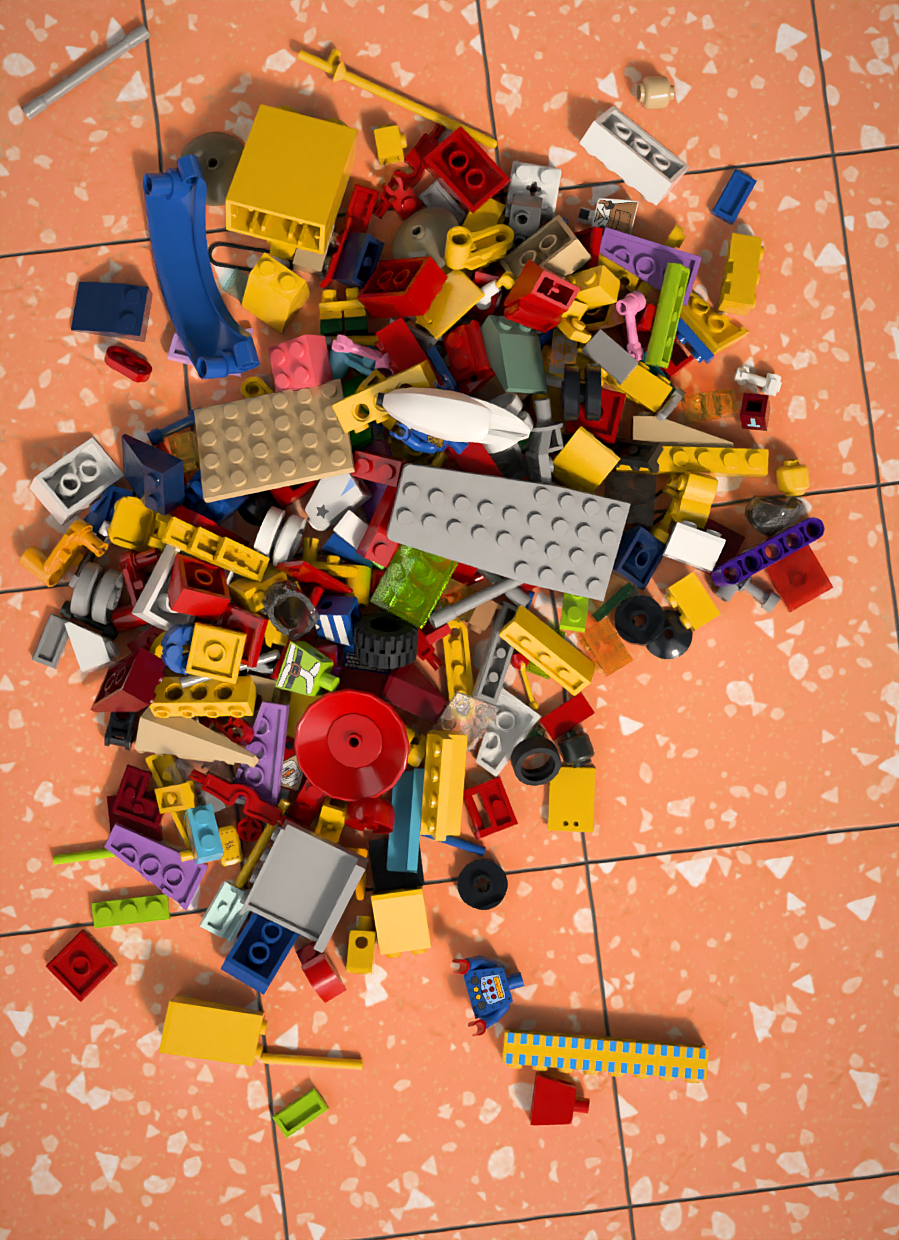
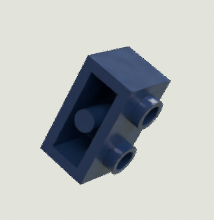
(358, 259)

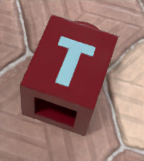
(755, 411)

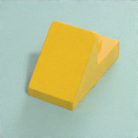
(571, 323)
(176, 797)

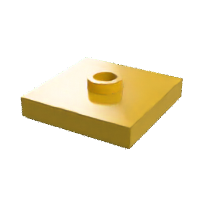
(216, 652)

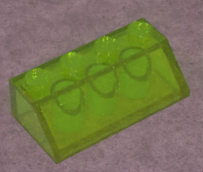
(413, 584)

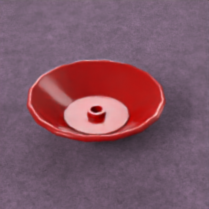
(345, 768)

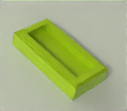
(300, 1112)

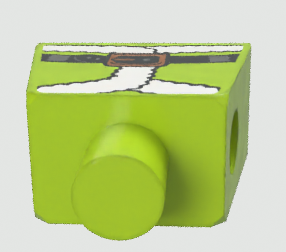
(306, 671)

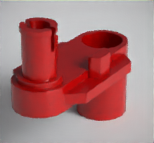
(133, 566)

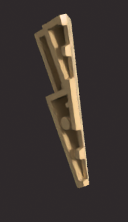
(187, 740)

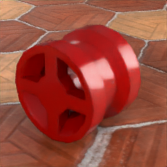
(246, 828)

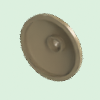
(225, 151)
(424, 234)

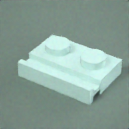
(224, 914)

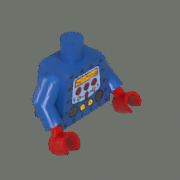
(487, 989)

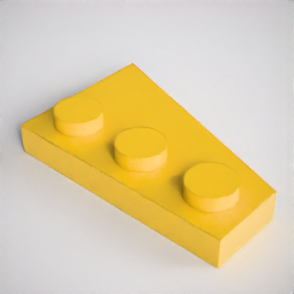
(709, 326)

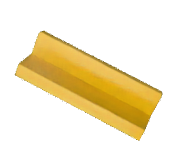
(548, 651)

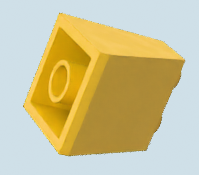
(274, 293)
(401, 921)

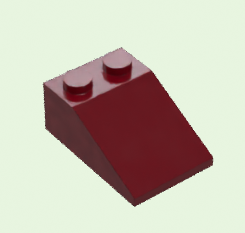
(130, 683)

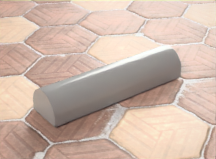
(495, 660)

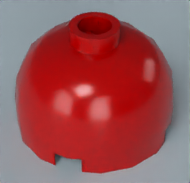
(371, 814)

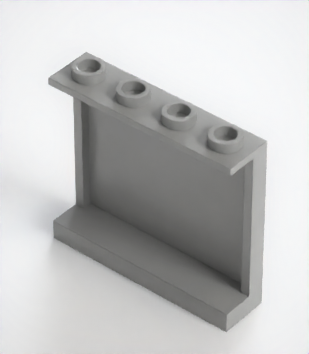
(304, 882)

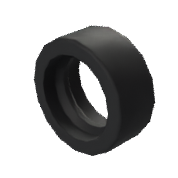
(539, 775)

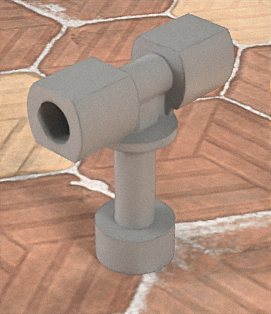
(769, 601)

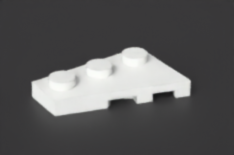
(509, 728)

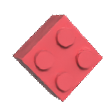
(300, 363)

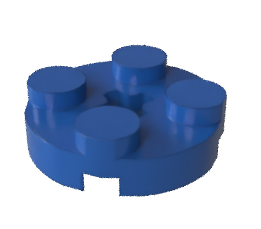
(172, 647)

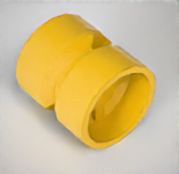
(417, 747)

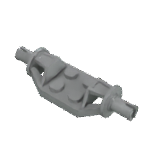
(536, 452)

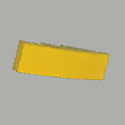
(215, 549)

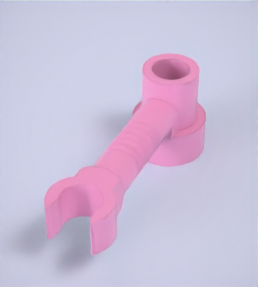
(629, 307)
(381, 362)

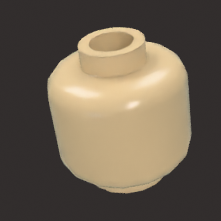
(655, 92)

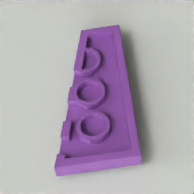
(646, 258)
(269, 748)
(157, 863)

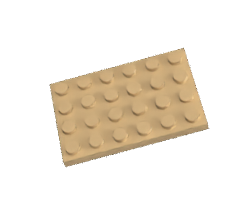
(272, 441)

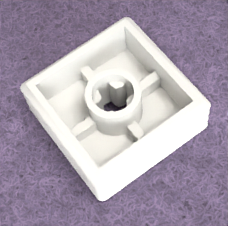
(543, 178)

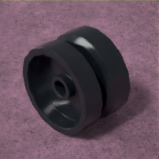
(581, 392)

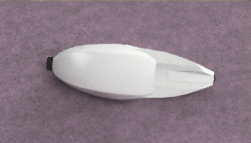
(453, 416)

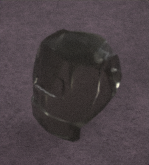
(770, 514)
(289, 609)

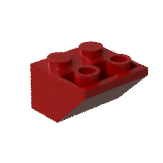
(543, 288)

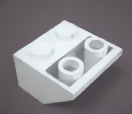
(694, 546)

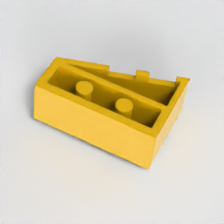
(740, 274)

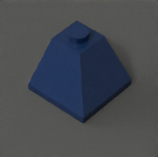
(638, 556)

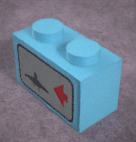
(203, 834)

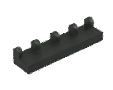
(636, 453)

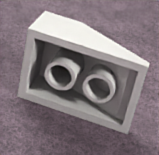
(75, 481)

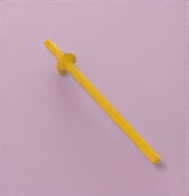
(341, 73)

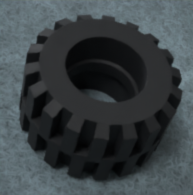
(385, 641)

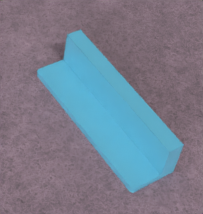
(404, 839)

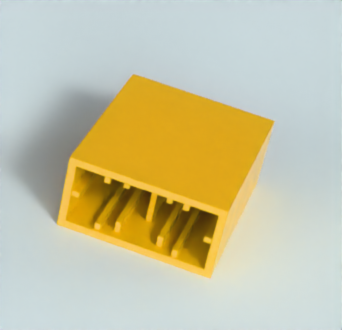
(291, 178)

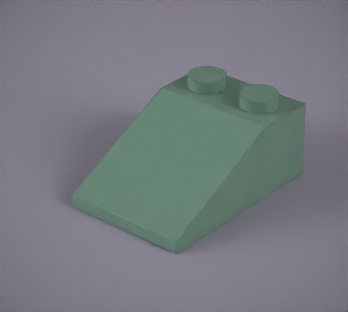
(514, 355)

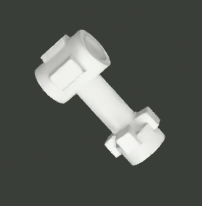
(770, 384)

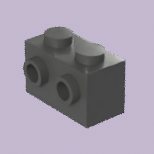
(524, 217)

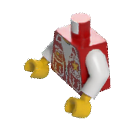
(492, 282)

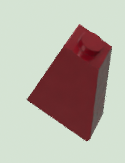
(414, 693)

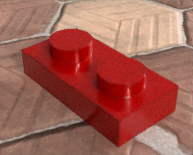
(307, 804)

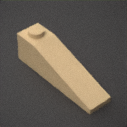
(670, 433)

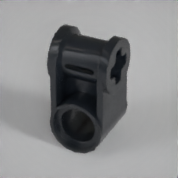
(121, 728)

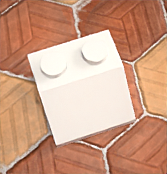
(91, 649)

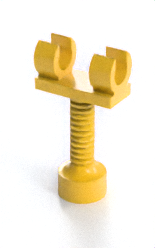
(660, 531)

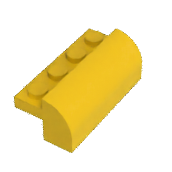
(443, 783)

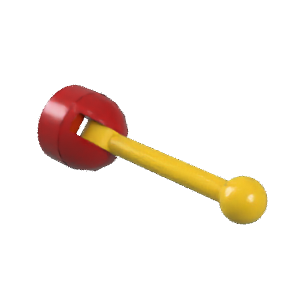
(520, 662)

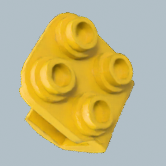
(137, 526)

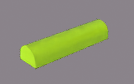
(667, 315)

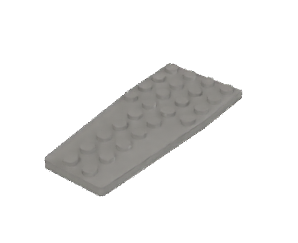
(511, 527)

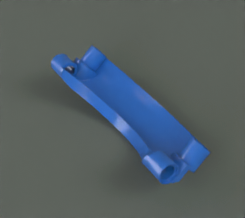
(182, 262)

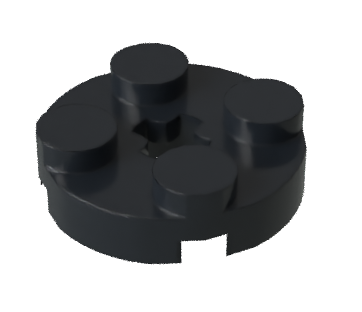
(636, 606)
(495, 890)

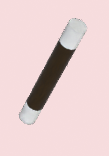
(90, 556)

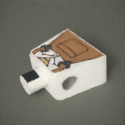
(611, 214)

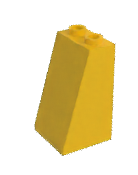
(212, 1031)

